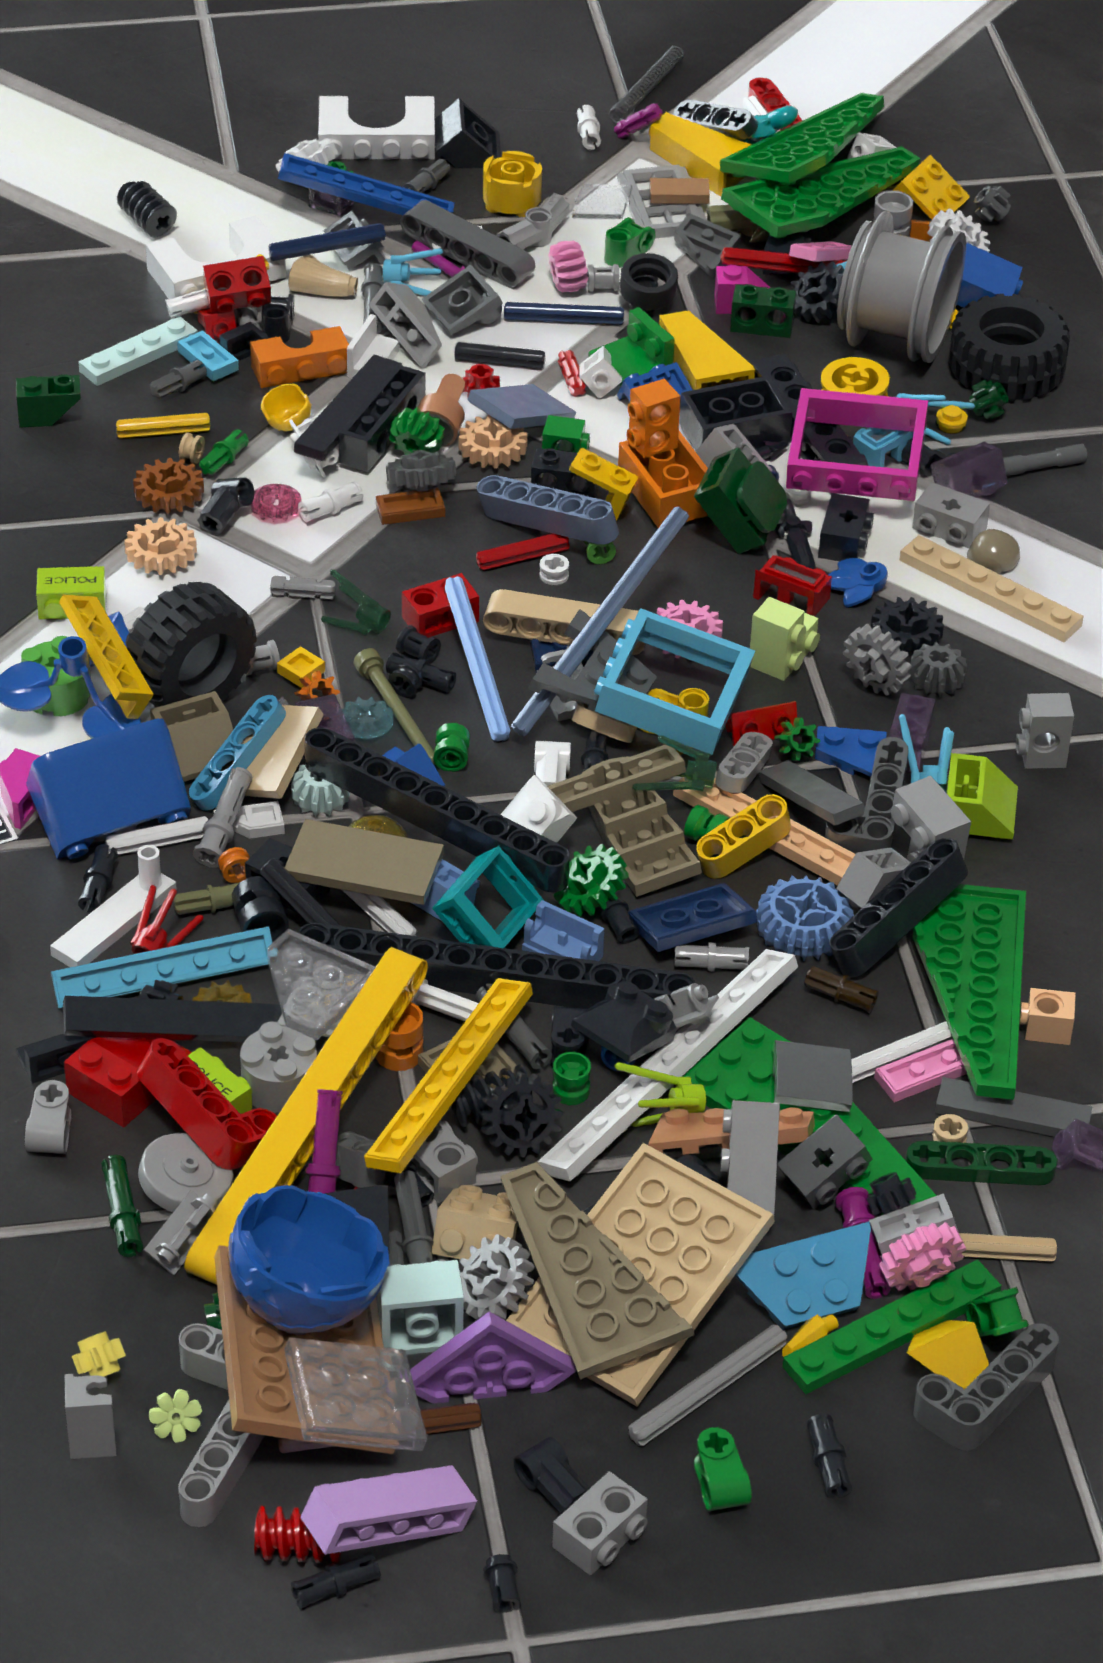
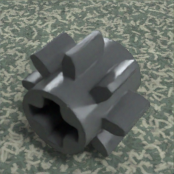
(992, 203)

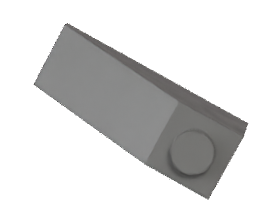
(407, 321)

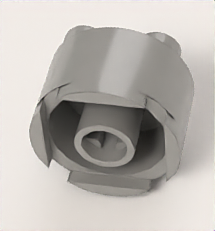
(275, 1063)

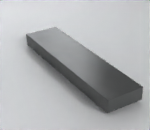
(812, 792)
(1023, 1113)

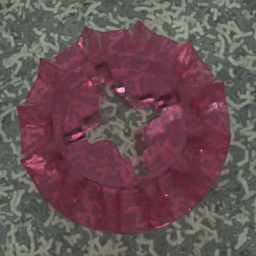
(267, 495)

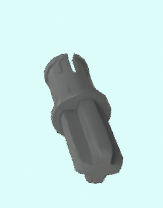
(428, 177)
(178, 379)

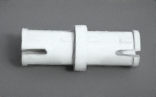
(588, 127)
(330, 501)

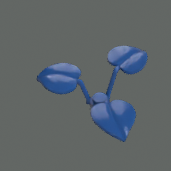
(26, 685)

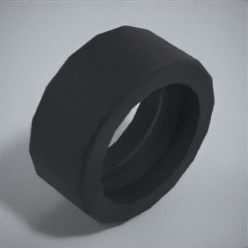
(644, 296)

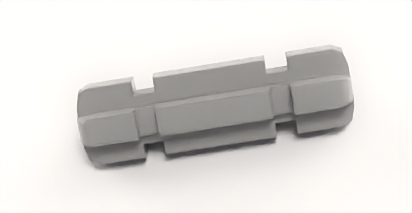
(302, 587)

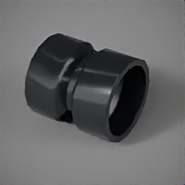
(259, 906)

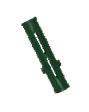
(123, 1213)

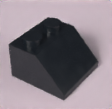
(465, 137)

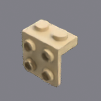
(468, 1217)

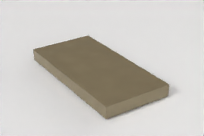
(365, 861)

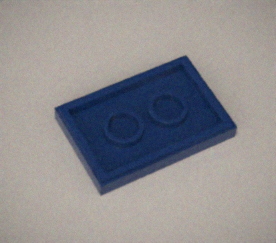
(692, 917)

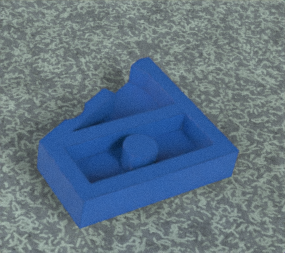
(848, 748)

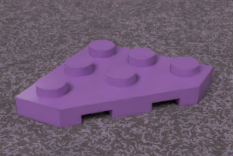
(488, 1361)

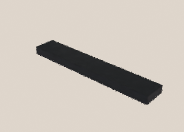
(324, 431)
(165, 1018)

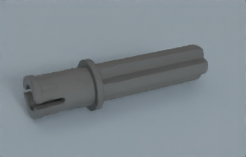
(417, 1241)

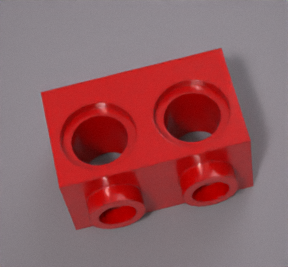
(235, 277)
(430, 609)

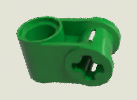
(626, 241)
(996, 1313)
(720, 1471)

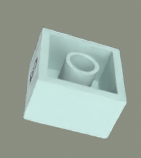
(420, 1306)

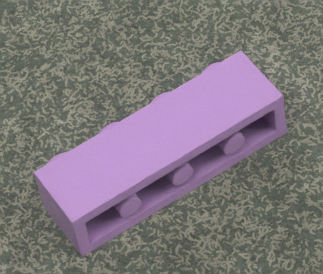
(388, 1509)

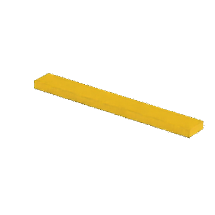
(448, 1076)

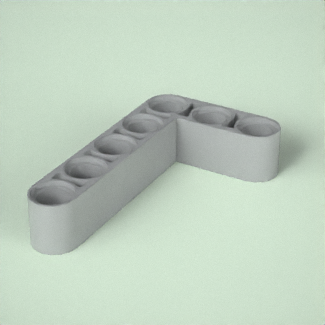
(224, 1451)

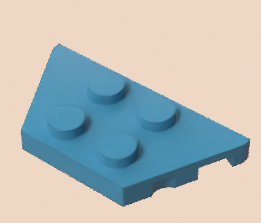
(809, 1276)

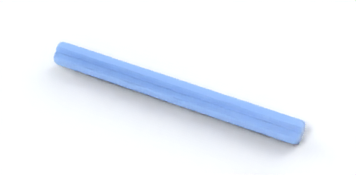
(477, 659)

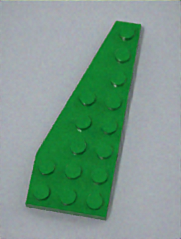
(805, 145)
(822, 196)
(975, 967)
(744, 1072)

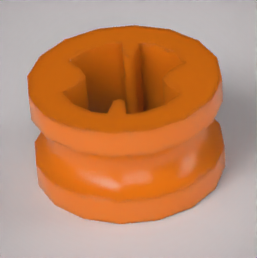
(228, 859)

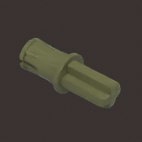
(207, 899)

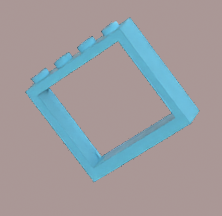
(660, 716)

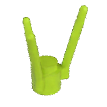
(684, 1096)

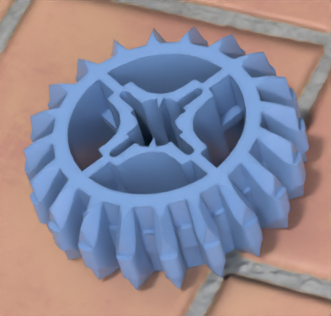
(802, 916)

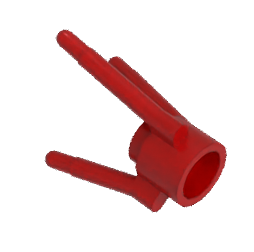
(154, 936)

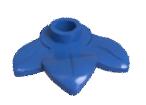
(858, 579)

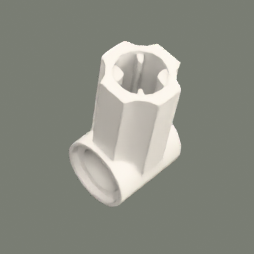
(552, 761)

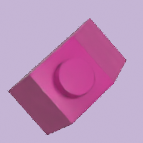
(725, 284)
(13, 786)

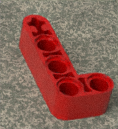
(200, 1107)

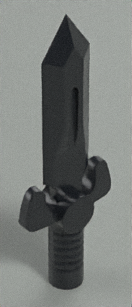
(796, 538)

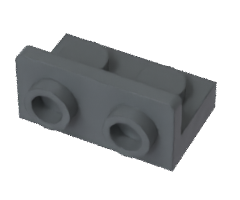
(357, 254)

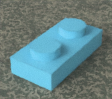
(210, 353)

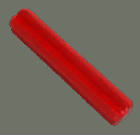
(521, 551)

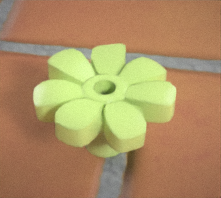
(175, 1415)

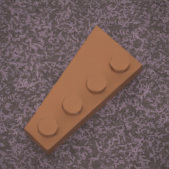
(694, 1130)

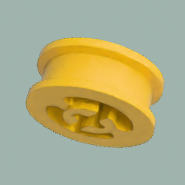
(855, 376)

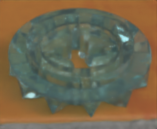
(367, 726)

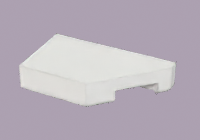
(259, 820)

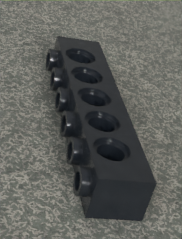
(820, 440)

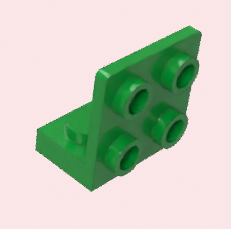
(642, 348)

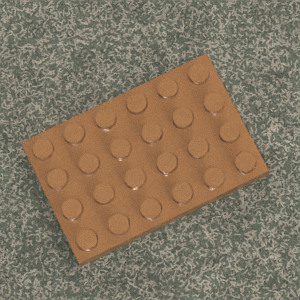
(257, 1364)

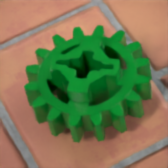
(592, 880)

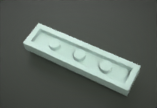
(135, 351)

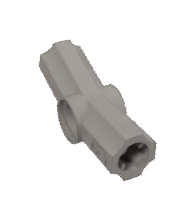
(538, 223)

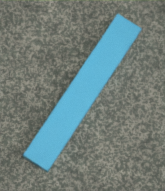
(169, 964)

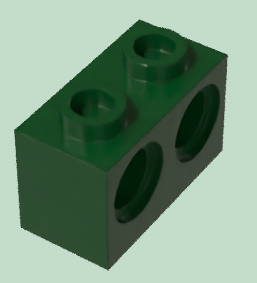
(763, 314)

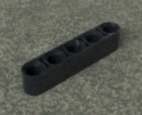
(898, 907)

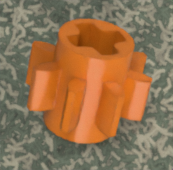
(318, 683)

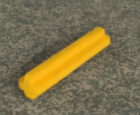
(163, 425)

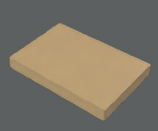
(282, 753)

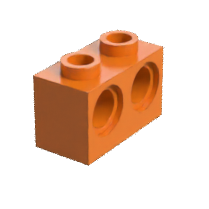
(653, 418)

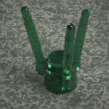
(369, 613)
(698, 772)

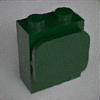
(741, 499)

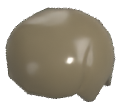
(995, 550)

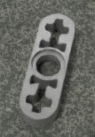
(743, 762)

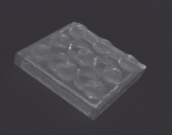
(355, 1394)

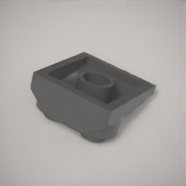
(464, 301)

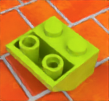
(983, 795)

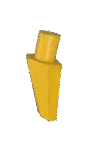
(811, 1331)

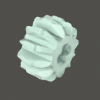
(316, 794)

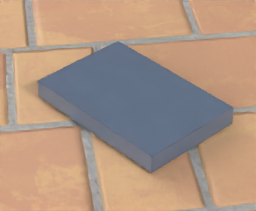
(519, 405)

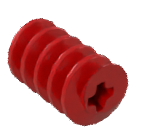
(285, 1536)

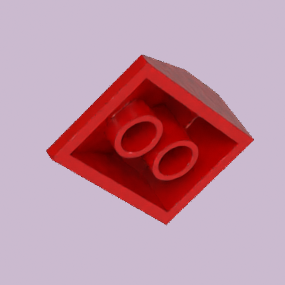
(107, 1079)

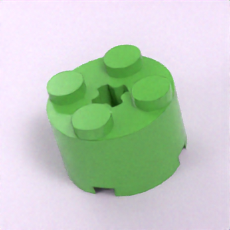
(69, 692)

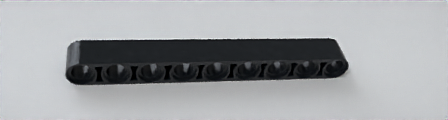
(434, 807)

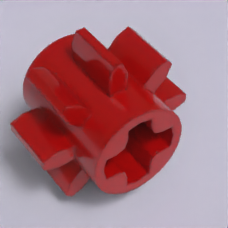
(480, 377)

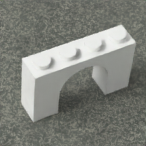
(405, 140)
(182, 275)

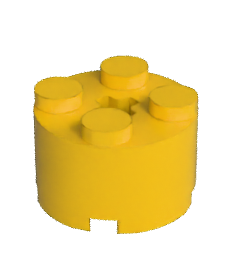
(512, 183)

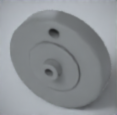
(177, 1165)

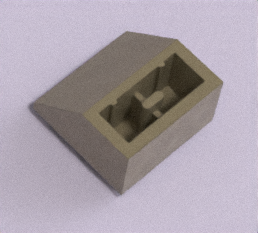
(197, 730)

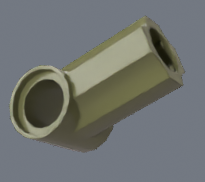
(730, 219)

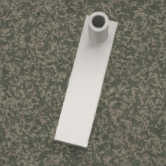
(116, 914)

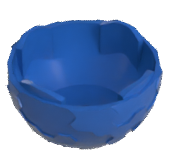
(305, 1259)

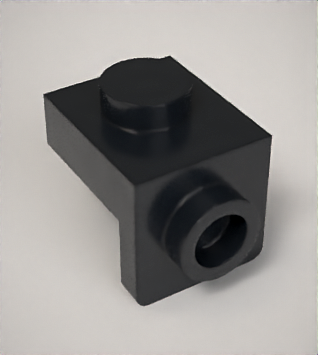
(238, 340)

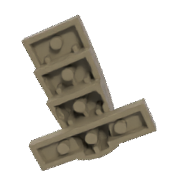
(633, 819)

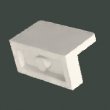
(368, 343)

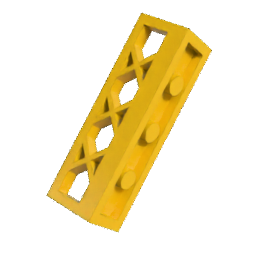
(108, 653)

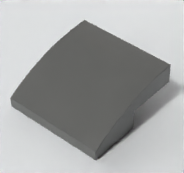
(812, 1076)

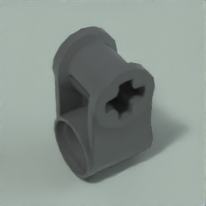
(351, 1161)

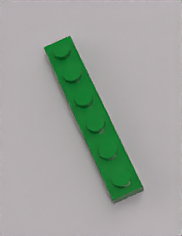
(888, 1327)

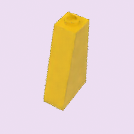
(695, 149)
(703, 354)

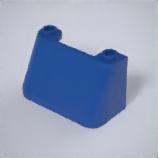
(107, 786)

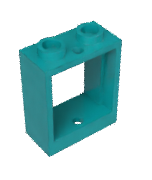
(464, 918)

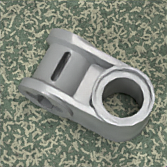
(49, 1119)

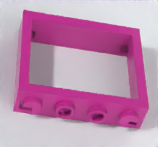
(860, 411)

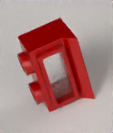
(792, 579)

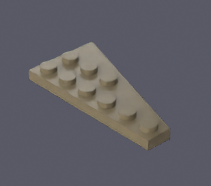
(592, 1287)

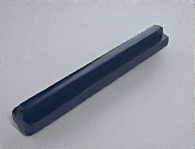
(326, 242)
(564, 313)

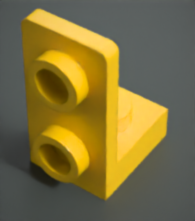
(606, 475)

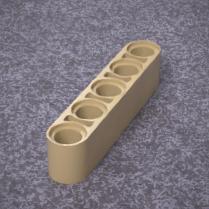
(545, 617)

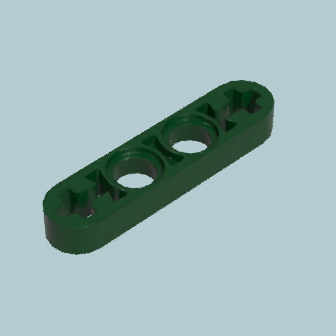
(981, 1169)

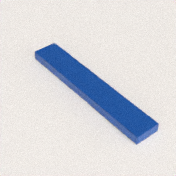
(353, 186)

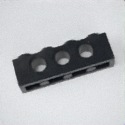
(368, 431)

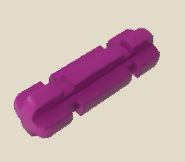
(638, 121)

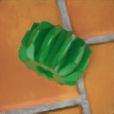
(416, 431)

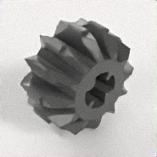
(938, 669)

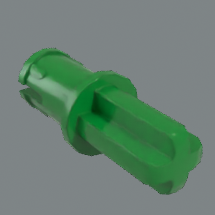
(223, 452)

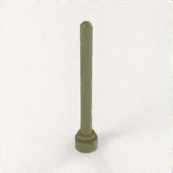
(370, 666)

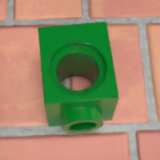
(565, 434)

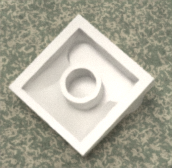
(540, 810)

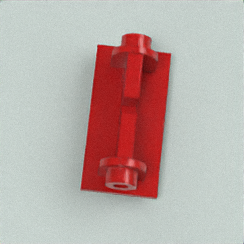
(761, 720)

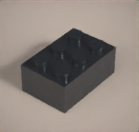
(750, 404)

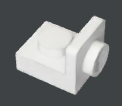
(868, 144)
(599, 373)

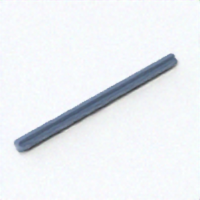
(603, 616)

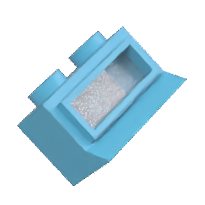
(877, 442)

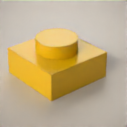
(300, 664)

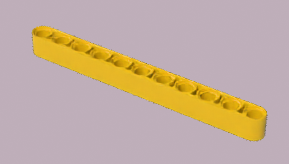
(337, 1068)

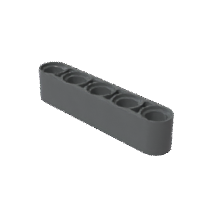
(468, 243)

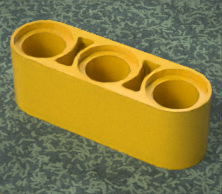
(736, 850)

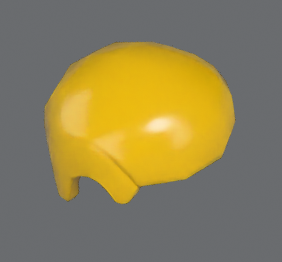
(284, 404)

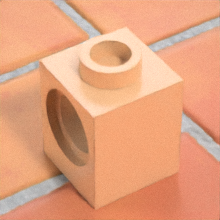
(1048, 1016)

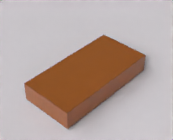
(410, 506)

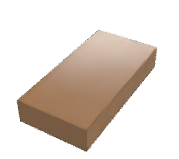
(679, 191)

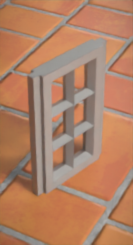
(637, 207)

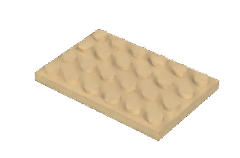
(683, 1239)

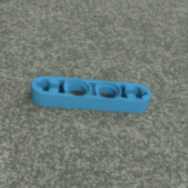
(262, 721)

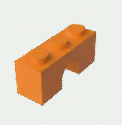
(279, 364)

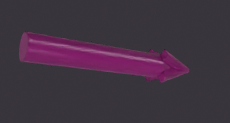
(437, 260)

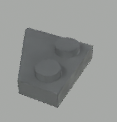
(705, 242)

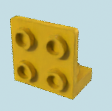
(933, 188)

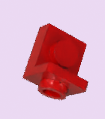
(216, 322)

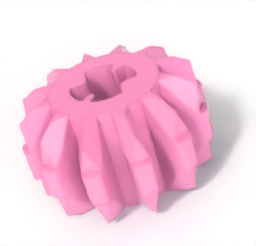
(568, 266)

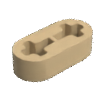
(603, 723)

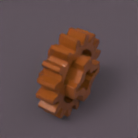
(168, 485)

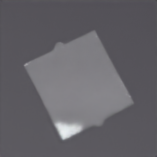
(602, 201)

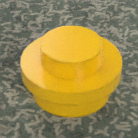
(951, 419)

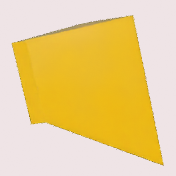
(951, 1351)

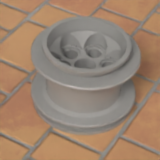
(901, 286)

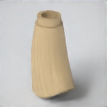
(315, 278)

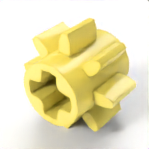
(98, 1355)

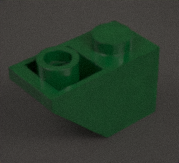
(45, 399)

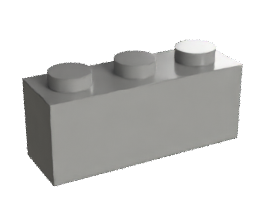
(752, 1151)

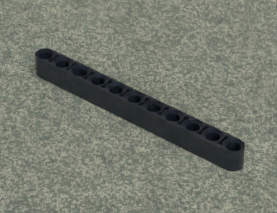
(470, 966)

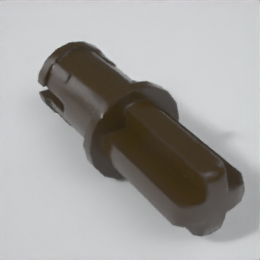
(841, 989)

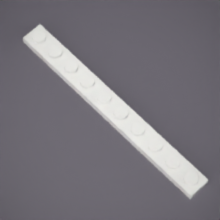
(689, 1045)

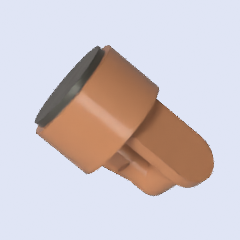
(445, 406)

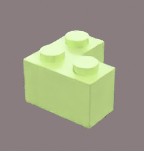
(781, 638)

